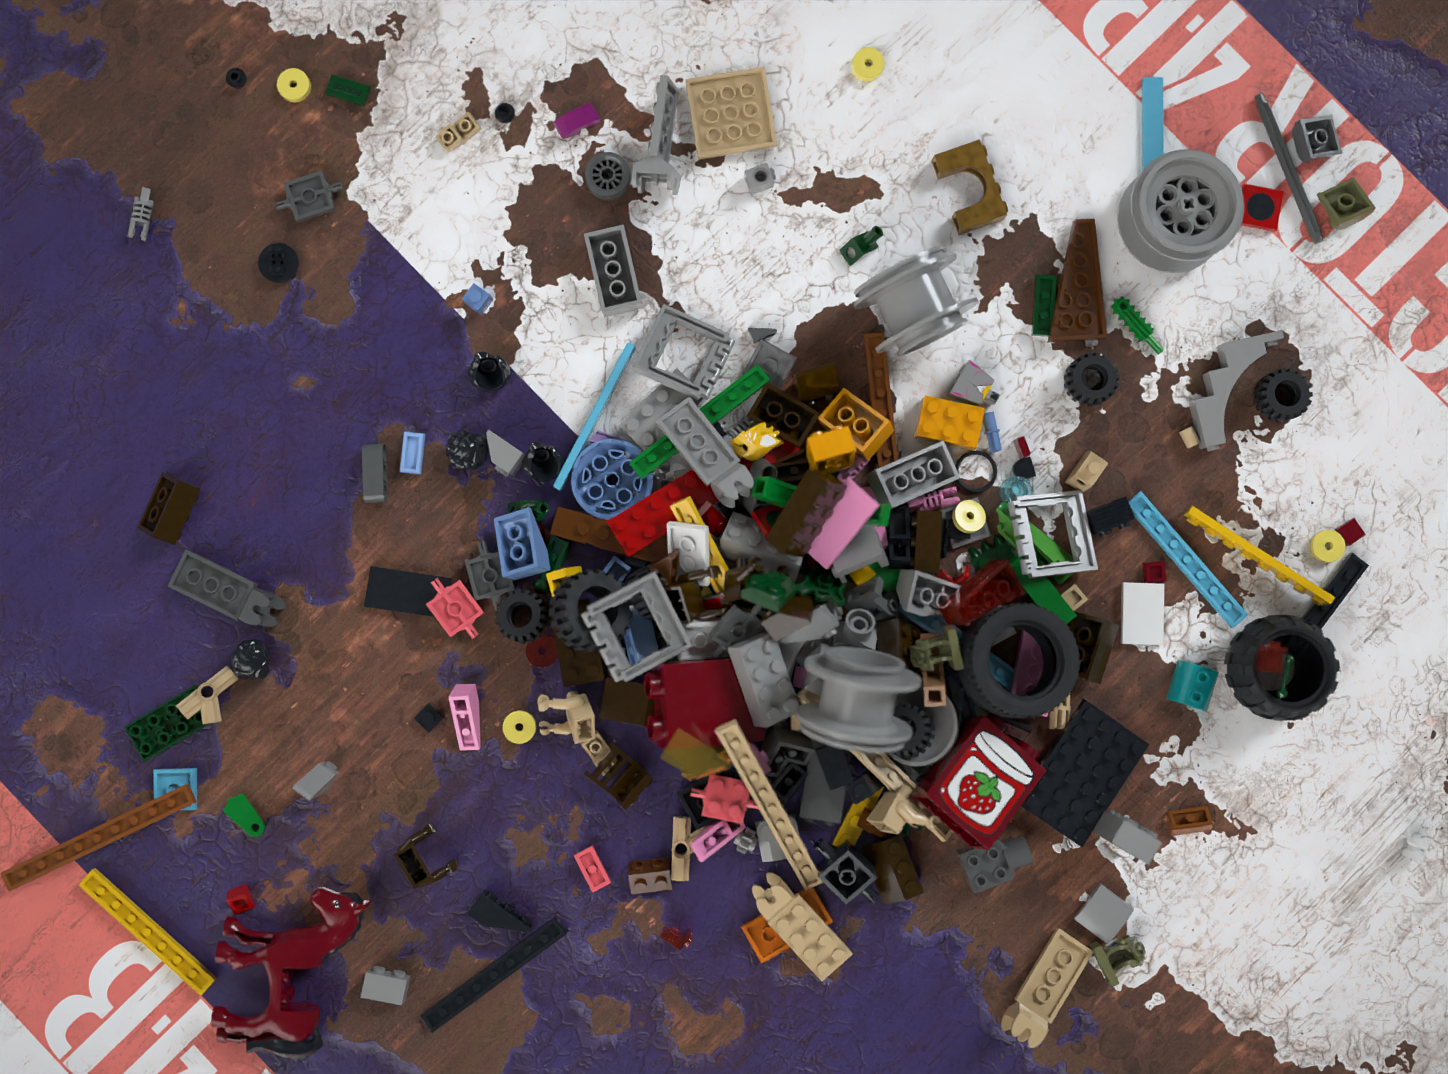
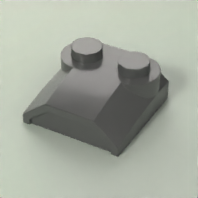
(1316, 138)

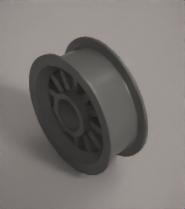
(599, 160)

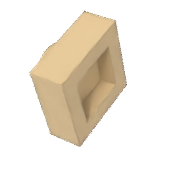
(1074, 597)

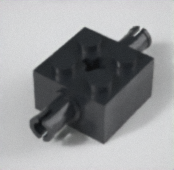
(846, 871)

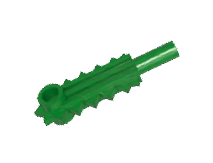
(1136, 324)

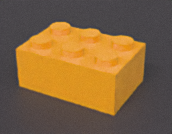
(949, 421)
(866, 425)
(831, 450)

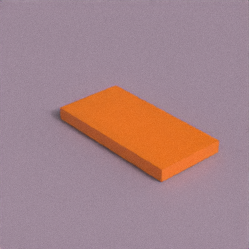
(764, 938)

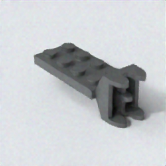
(224, 590)

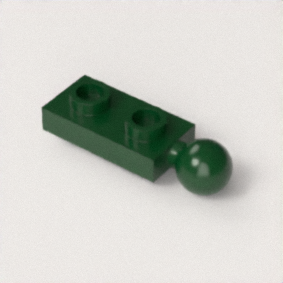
(557, 552)

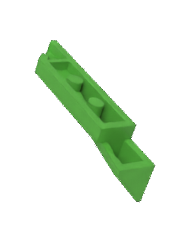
(1045, 548)

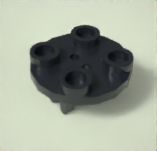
(278, 272)

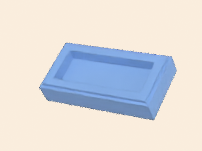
(412, 453)

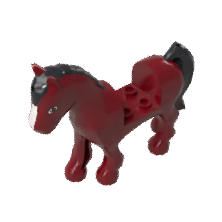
(286, 1023)

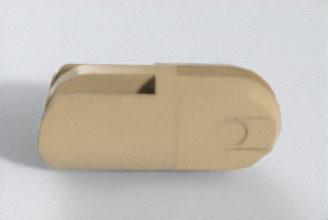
(1060, 715)

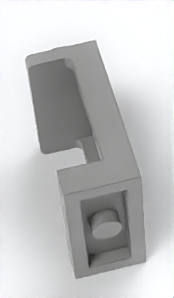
(860, 552)

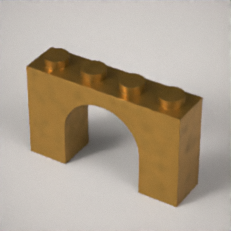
(973, 160)

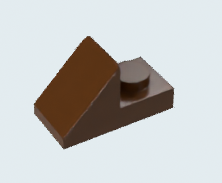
(667, 567)

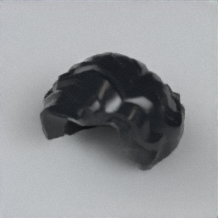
(488, 372)
(467, 450)
(542, 462)
(251, 660)

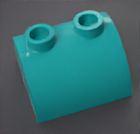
(1192, 685)

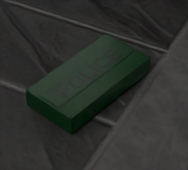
(348, 90)

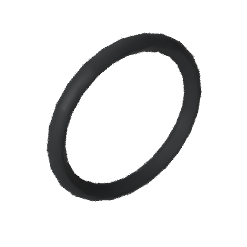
(976, 452)

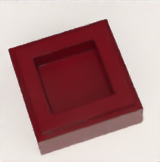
(1022, 447)
(1350, 531)
(1154, 572)

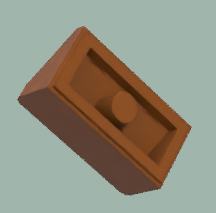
(1189, 821)

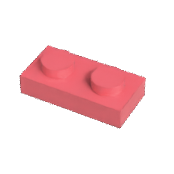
(592, 868)

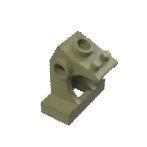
(947, 647)
(1133, 950)

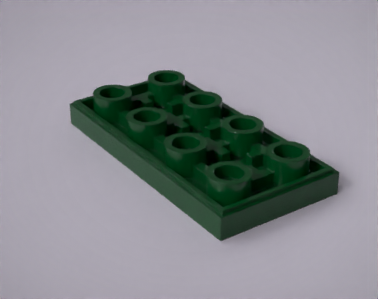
(163, 727)

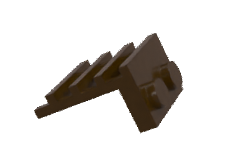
(630, 781)

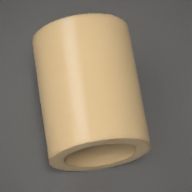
(1189, 437)

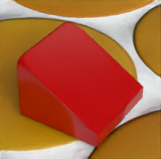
(240, 899)

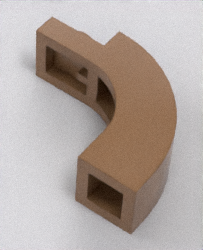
(934, 680)

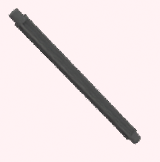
(1288, 168)

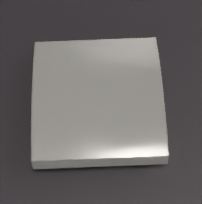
(1104, 913)

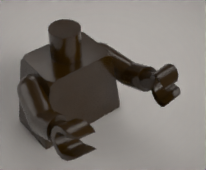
(736, 579)
(687, 596)
(413, 866)

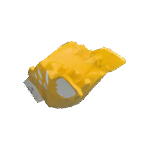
(758, 440)

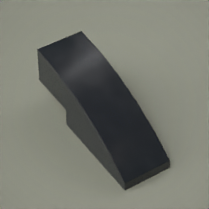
(899, 538)

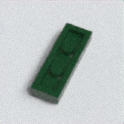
(1043, 304)

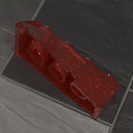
(983, 592)

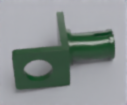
(862, 244)
(538, 507)

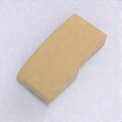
(458, 133)
(598, 750)

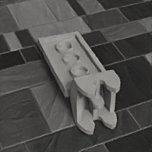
(657, 166)
(706, 452)

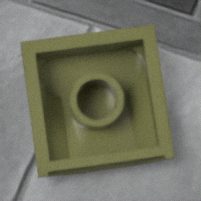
(1346, 204)

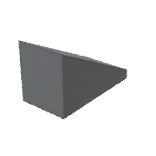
(758, 333)

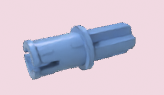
(992, 432)

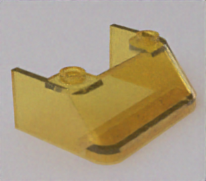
(695, 757)

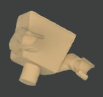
(579, 716)
(895, 811)

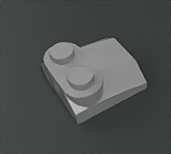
(768, 844)

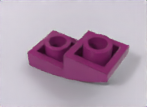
(575, 120)

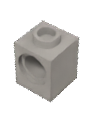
(755, 186)

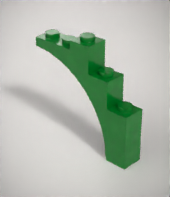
(779, 494)

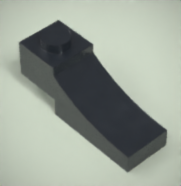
(867, 785)

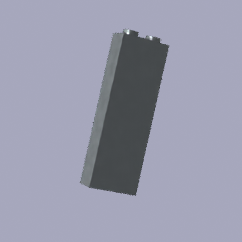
(816, 798)

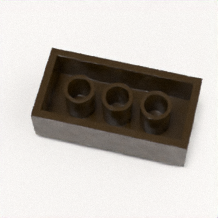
(806, 513)
(575, 665)

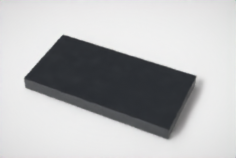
(401, 590)

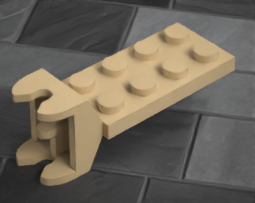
(800, 927)
(1046, 988)

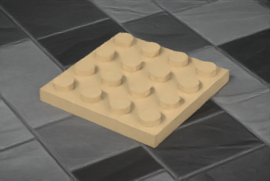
(731, 113)

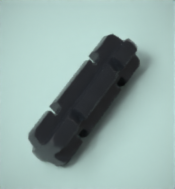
(944, 537)

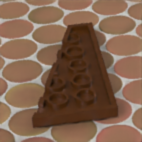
(1079, 301)

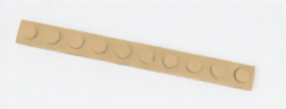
(885, 771)
(769, 803)

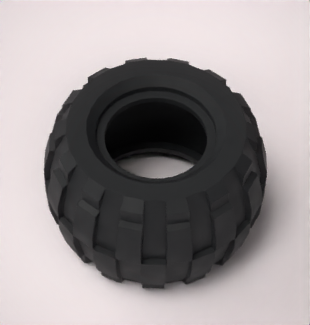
(1313, 673)

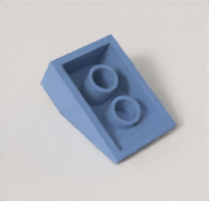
(520, 545)

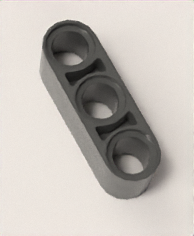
(758, 468)
(374, 473)

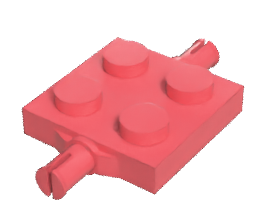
(454, 608)
(725, 799)

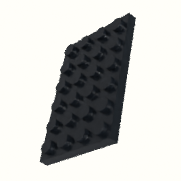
(1084, 772)

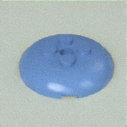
(591, 475)

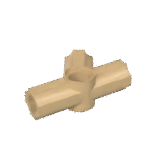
(209, 706)
(682, 834)

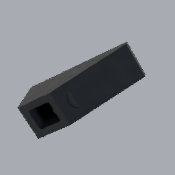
(495, 914)

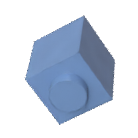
(477, 299)

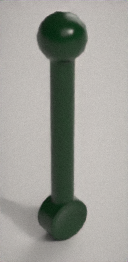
(1282, 693)

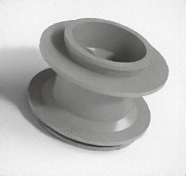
(1190, 180)
(915, 301)
(858, 700)

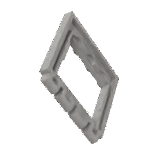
(657, 340)
(1077, 529)
(663, 614)

